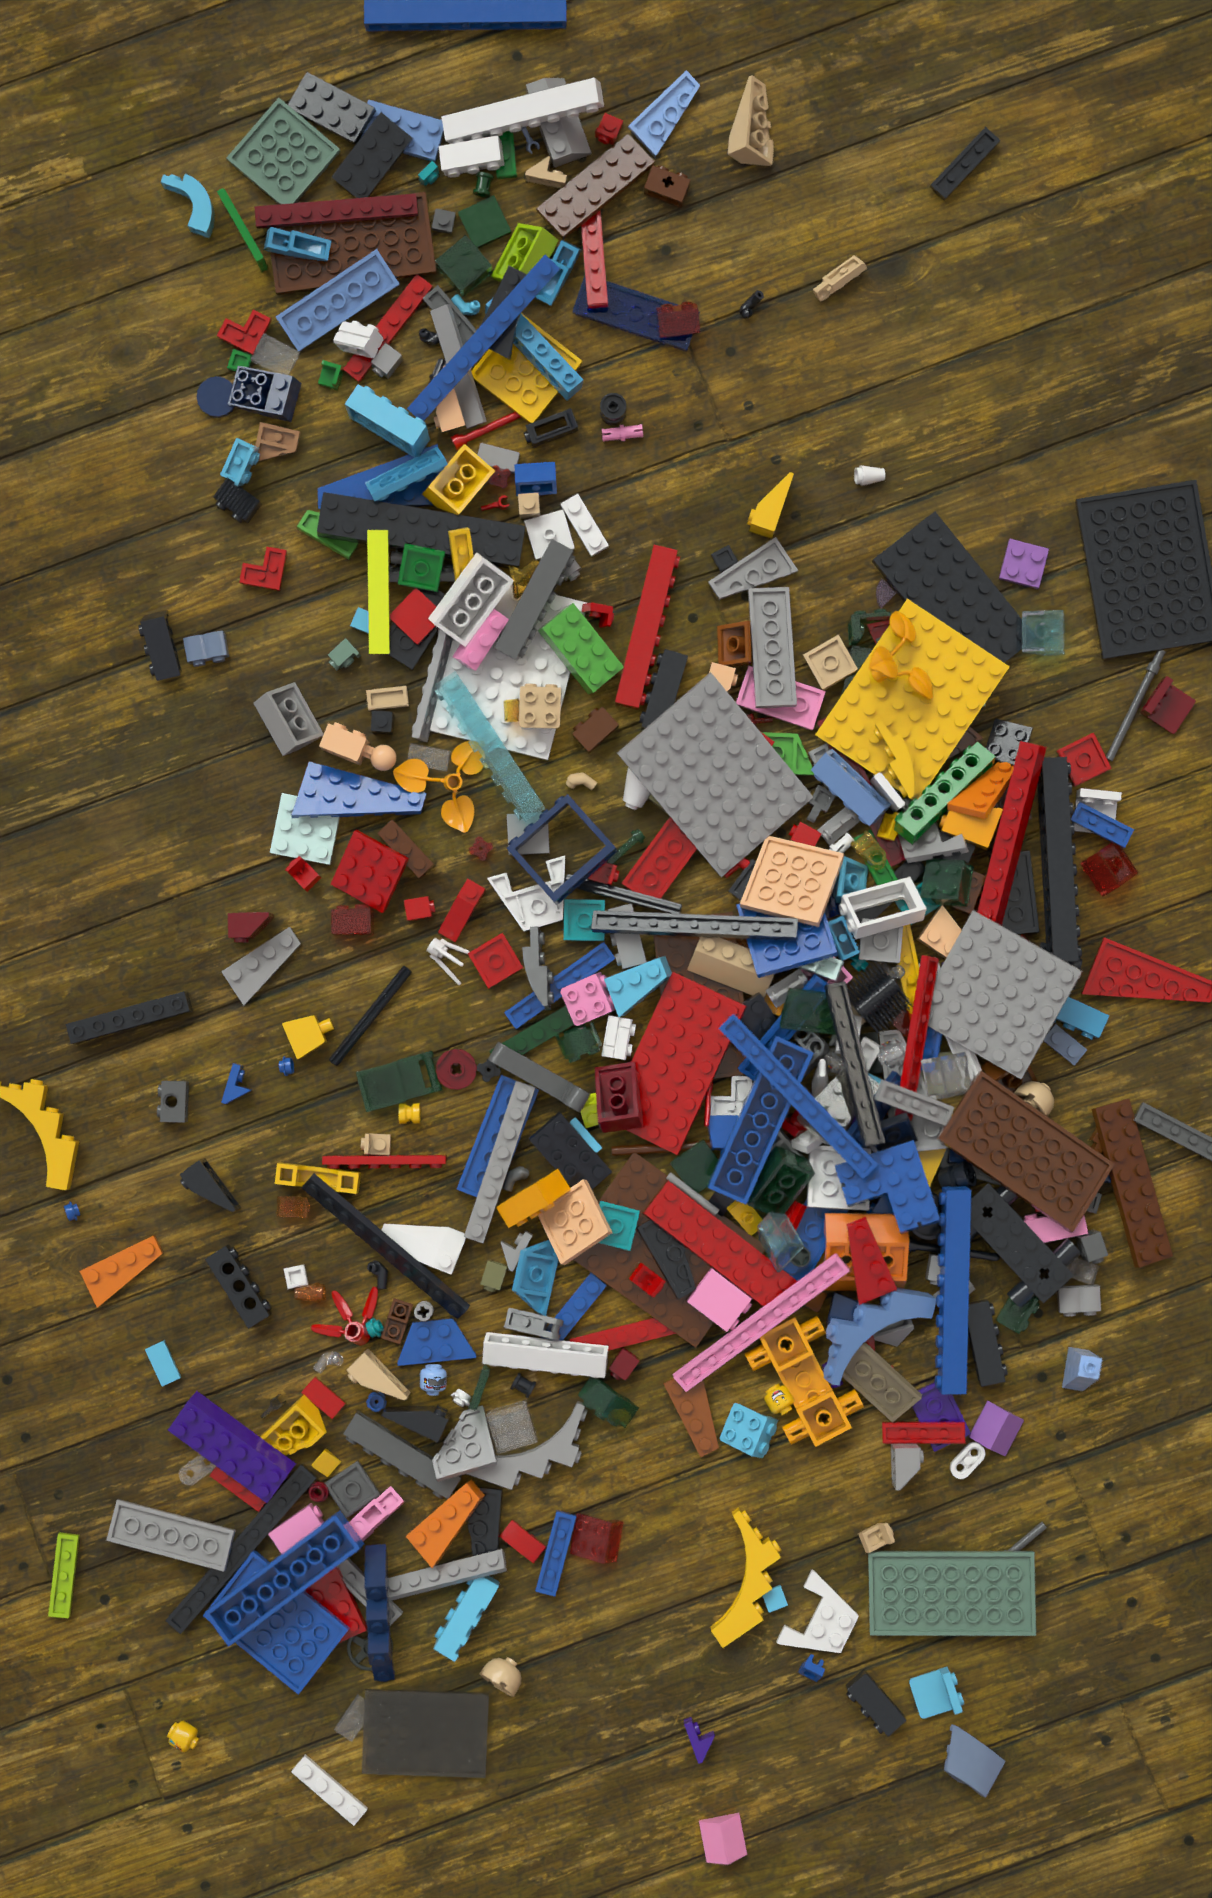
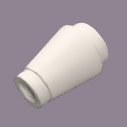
(867, 475)

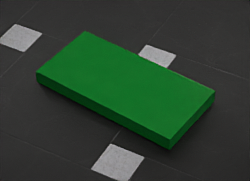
(242, 229)

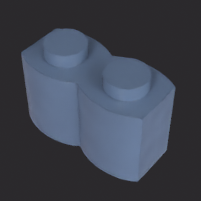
(205, 648)

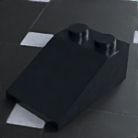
(205, 1182)
(422, 1419)

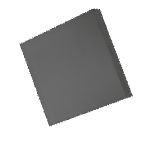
(352, 1489)

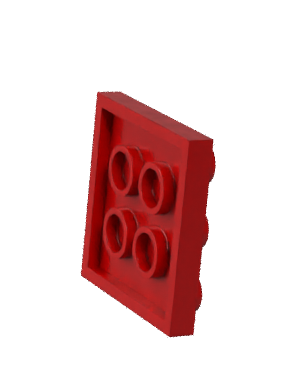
(369, 871)

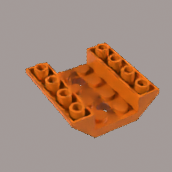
(888, 1238)

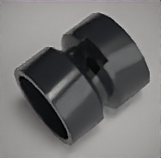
(613, 409)
(958, 1176)

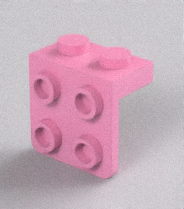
(588, 999)

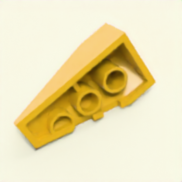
(296, 1428)

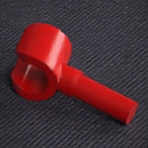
(496, 504)
(742, 864)

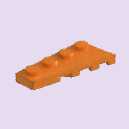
(984, 792)

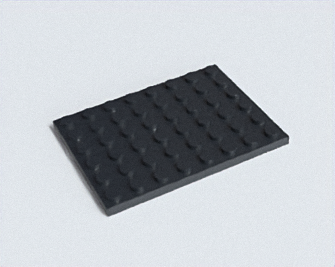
(1147, 568)

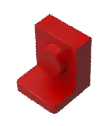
(608, 129)
(600, 611)
(793, 1126)

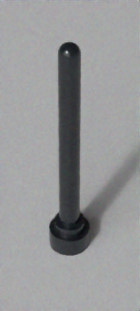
(914, 1245)

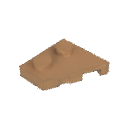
(276, 441)

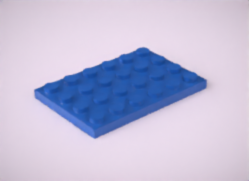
(293, 1638)

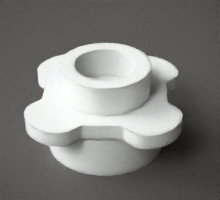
(461, 1398)

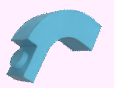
(203, 215)

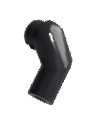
(750, 303)
(428, 337)

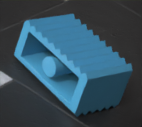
(843, 939)

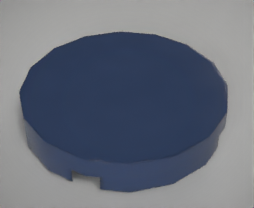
(214, 397)

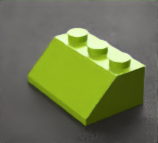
(525, 249)

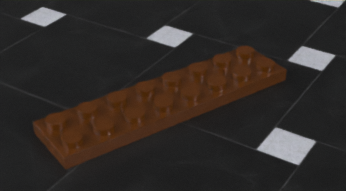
(1132, 1183)

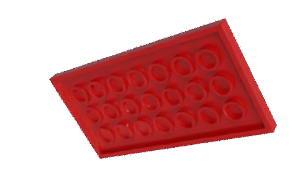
(680, 1058)

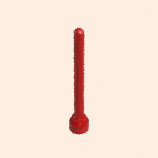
(460, 440)

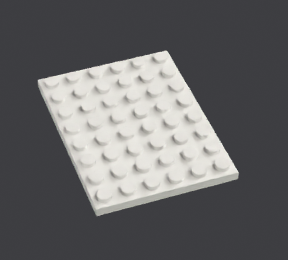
(500, 679)

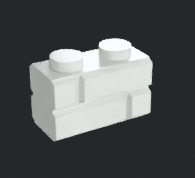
(358, 339)
(617, 1037)

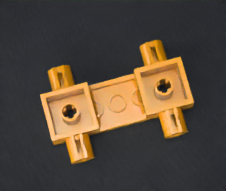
(805, 1381)

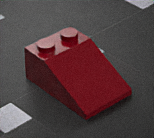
(618, 1097)

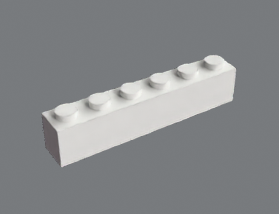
(545, 1355)

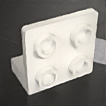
(1099, 800)

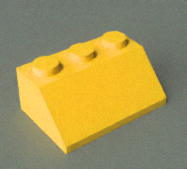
(458, 481)

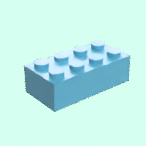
(387, 420)

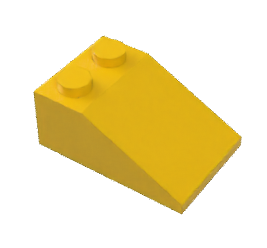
(768, 510)

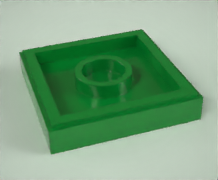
(421, 567)

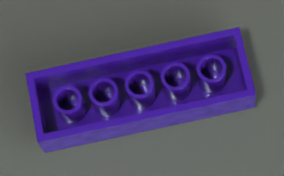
(231, 1446)

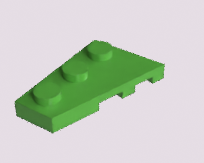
(309, 526)

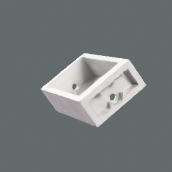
(880, 895)

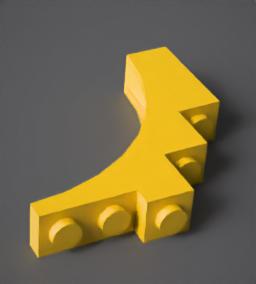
(59, 1152)
(743, 1612)

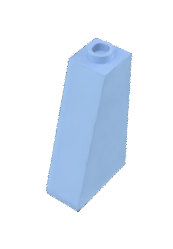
(1081, 1369)

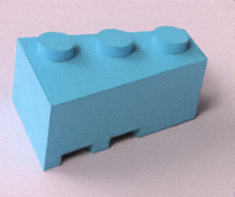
(637, 983)

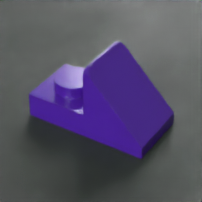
(699, 1743)

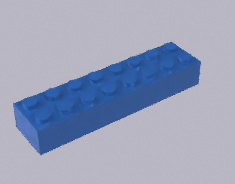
(757, 1126)
(284, 1578)

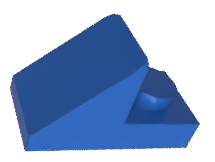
(232, 1088)

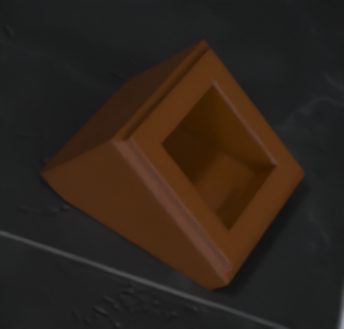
(816, 1303)

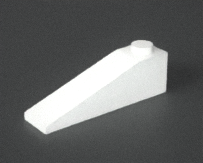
(429, 1244)

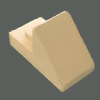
(540, 174)

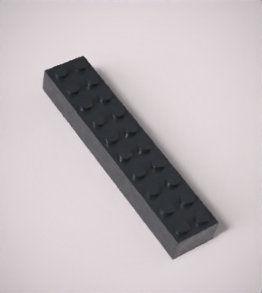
(351, 517)
(1057, 859)

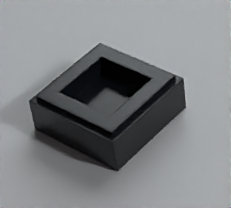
(724, 558)

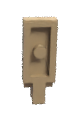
(839, 277)

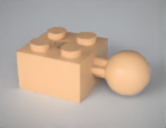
(355, 747)

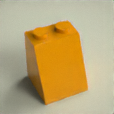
(974, 829)

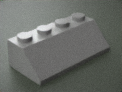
(563, 138)

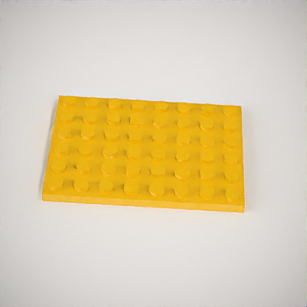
(931, 729)

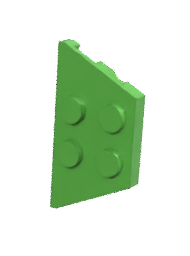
(792, 752)

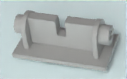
(838, 825)
(779, 991)

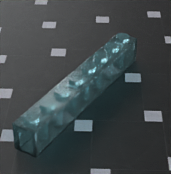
(489, 746)

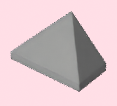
(894, 1333)

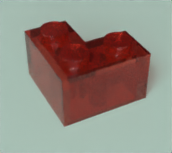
(353, 920)

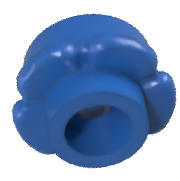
(286, 1066)
(71, 1211)
(371, 1401)

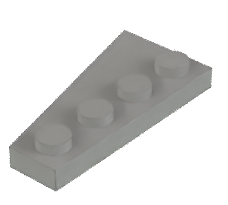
(759, 567)
(258, 966)

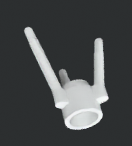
(438, 949)

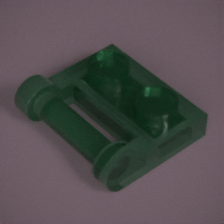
(413, 1078)

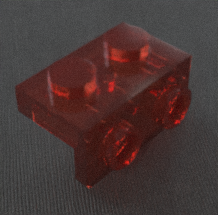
(678, 319)

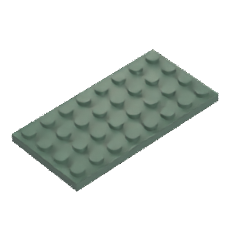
(952, 1593)

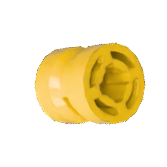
(409, 1113)

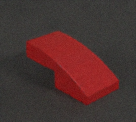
(523, 1541)

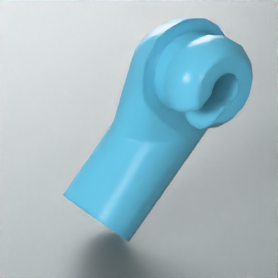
(466, 308)

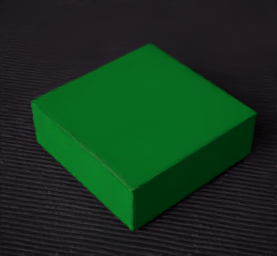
(239, 359)

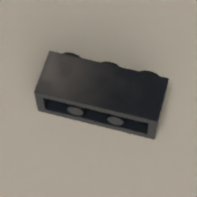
(875, 1703)

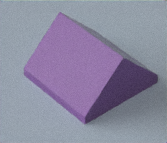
(996, 1428)

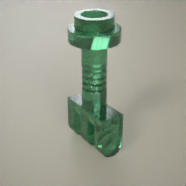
(637, 836)

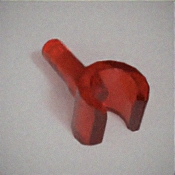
(759, 720)

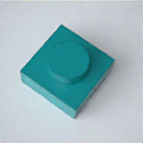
(429, 174)

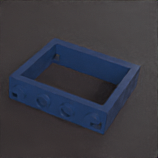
(584, 872)

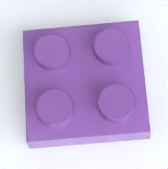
(1023, 563)

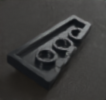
(486, 1522)

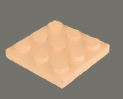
(575, 1222)

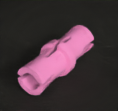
(622, 433)

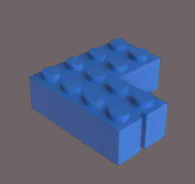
(899, 1177)

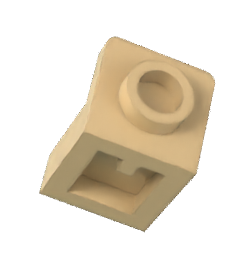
(376, 1144)

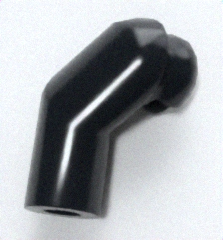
(380, 1272)

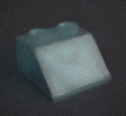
(1043, 632)
(779, 1239)

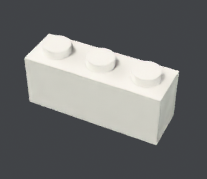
(471, 156)

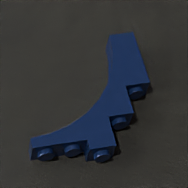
(377, 1613)

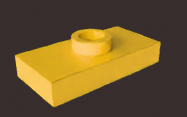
(746, 1216)

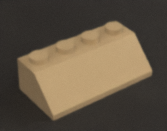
(728, 965)

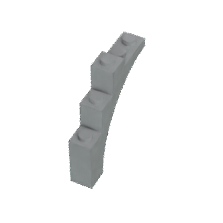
(535, 1461)

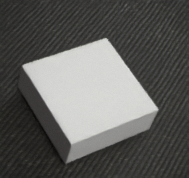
(296, 1276)

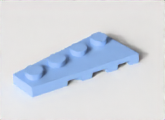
(660, 118)

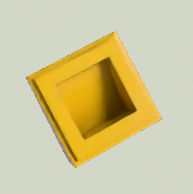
(326, 1462)

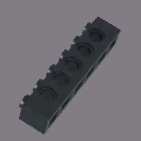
(129, 1017)

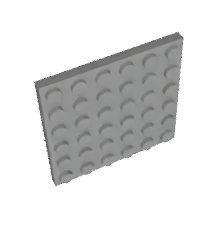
(999, 994)

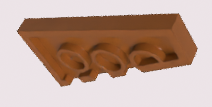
(695, 1414)

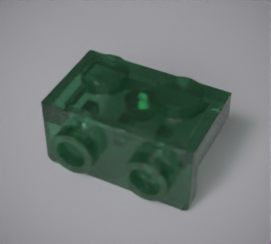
(1017, 1318)

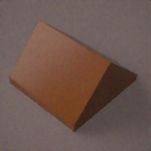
(734, 644)

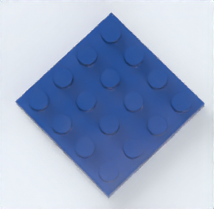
(781, 955)

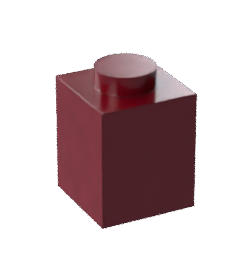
(623, 1364)

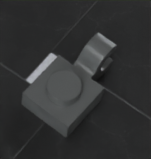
(821, 801)

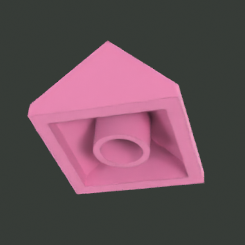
(723, 1839)

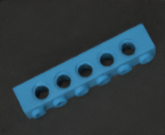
(545, 358)

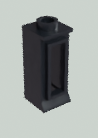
(531, 436)

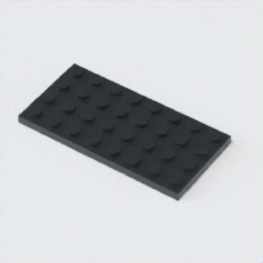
(946, 581)

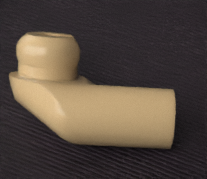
(580, 778)

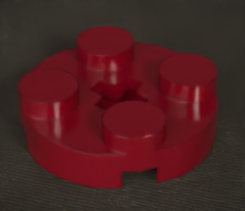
(456, 1057)

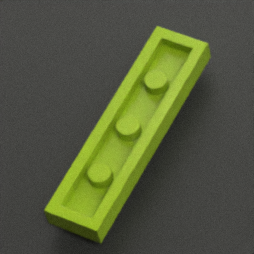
(63, 1575)

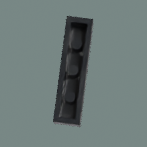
(665, 684)
(984, 1343)

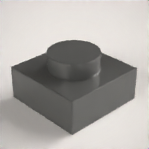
(443, 221)

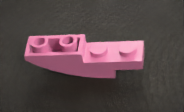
(376, 1512)

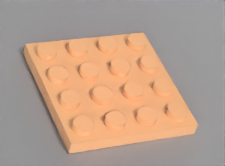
(792, 880)

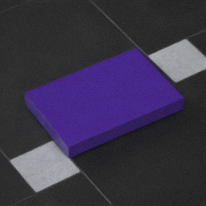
(937, 1408)

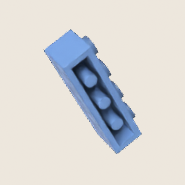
(850, 787)

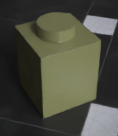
(493, 1275)

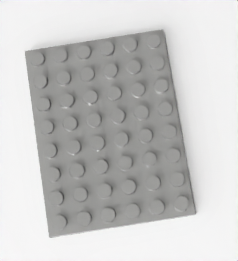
(715, 774)

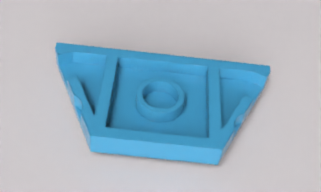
(536, 1275)

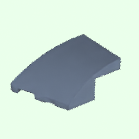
(972, 1762)

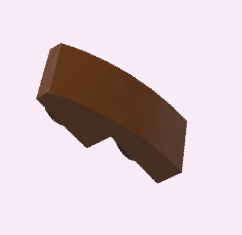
(396, 1321)

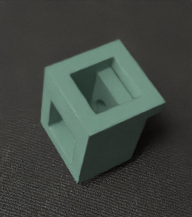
(343, 655)

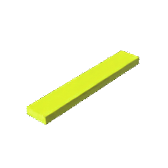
(378, 591)

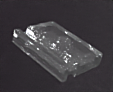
(275, 355)

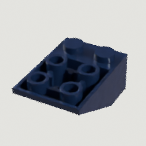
(265, 393)

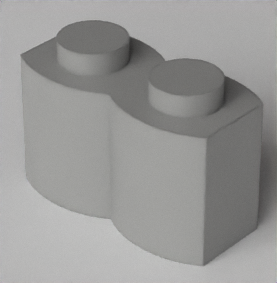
(1079, 1299)

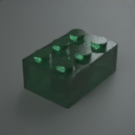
(780, 1181)

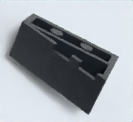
(160, 645)

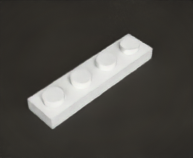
(329, 1789)

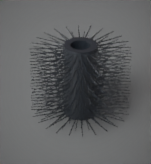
(877, 997)

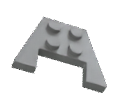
(931, 844)

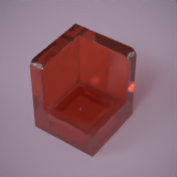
(903, 1022)

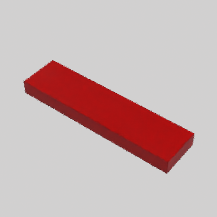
(923, 1432)

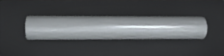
(692, 1194)

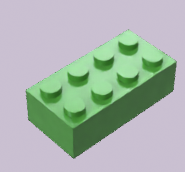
(580, 648)

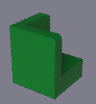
(331, 375)

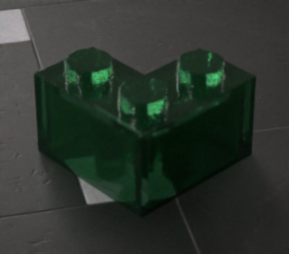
(607, 1402)

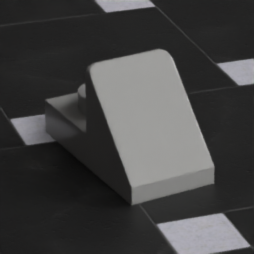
(511, 1253)

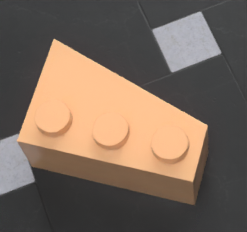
(940, 932)

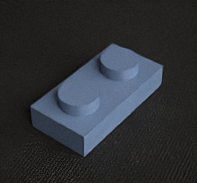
(1064, 1044)

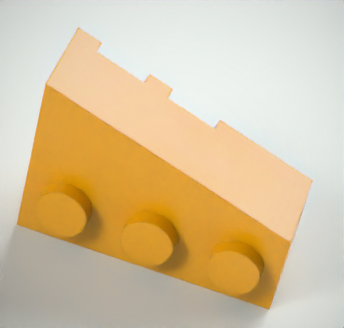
(533, 1199)

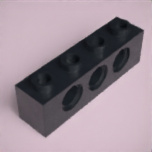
(238, 1298)

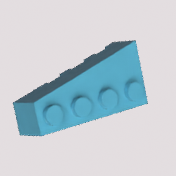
(465, 1616)

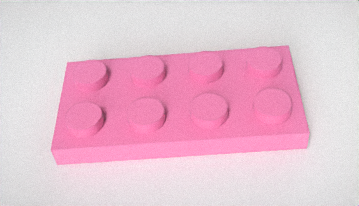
(803, 715)

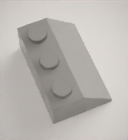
(288, 718)

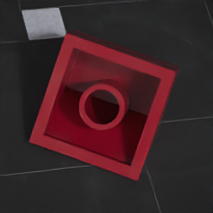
(247, 925)

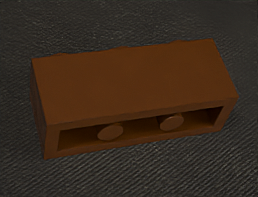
(400, 842)

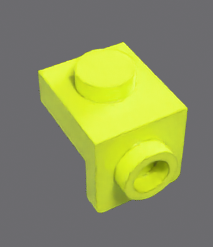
(589, 1112)

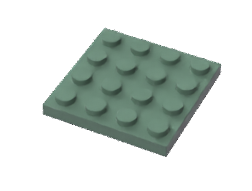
(283, 154)

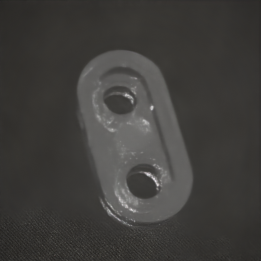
(199, 1469)

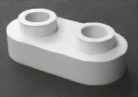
(969, 1462)

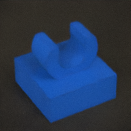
(812, 1670)

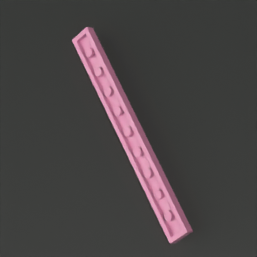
(761, 1322)

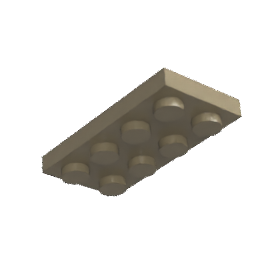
(880, 1383)

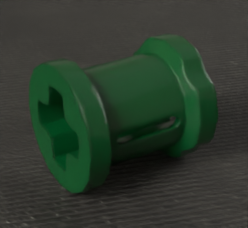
(483, 184)

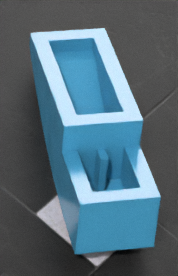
(297, 244)
(565, 259)

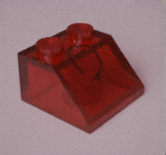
(1109, 868)

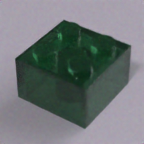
(463, 266)
(947, 882)
(381, 1086)

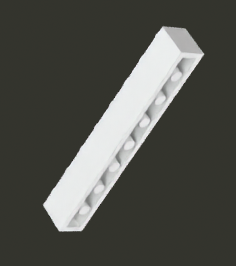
(524, 111)

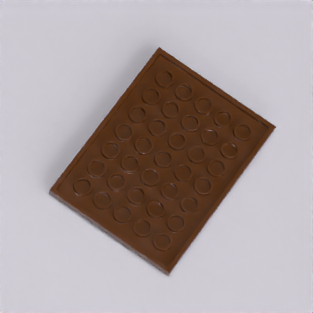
(635, 1189)

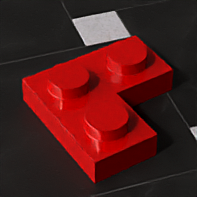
(245, 337)
(268, 575)

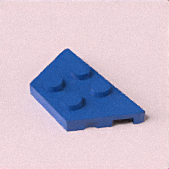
(435, 1342)

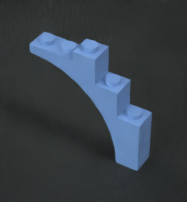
(869, 1319)

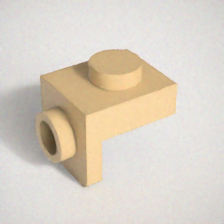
(876, 1536)

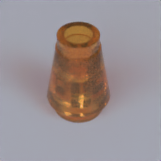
(313, 1292)

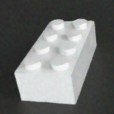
(471, 599)

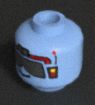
(433, 1379)

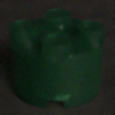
(579, 1041)

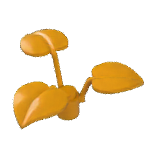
(884, 667)
(457, 812)

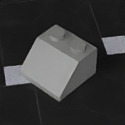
(904, 1463)

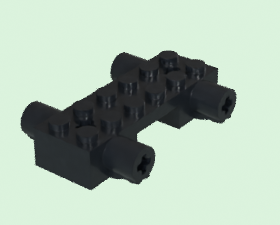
(1020, 1246)

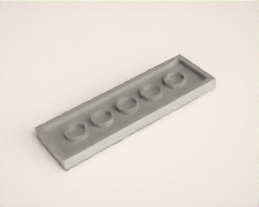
(772, 647)
(171, 1535)

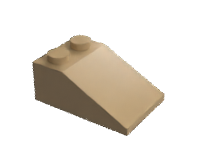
(373, 1374)

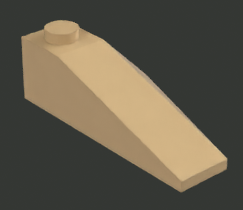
(749, 134)

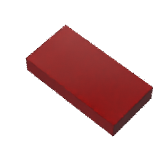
(323, 1397)

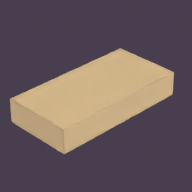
(387, 698)

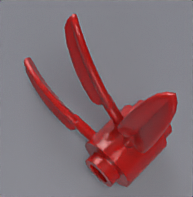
(354, 1331)

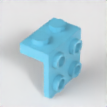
(240, 461)
(748, 1431)
(936, 1693)

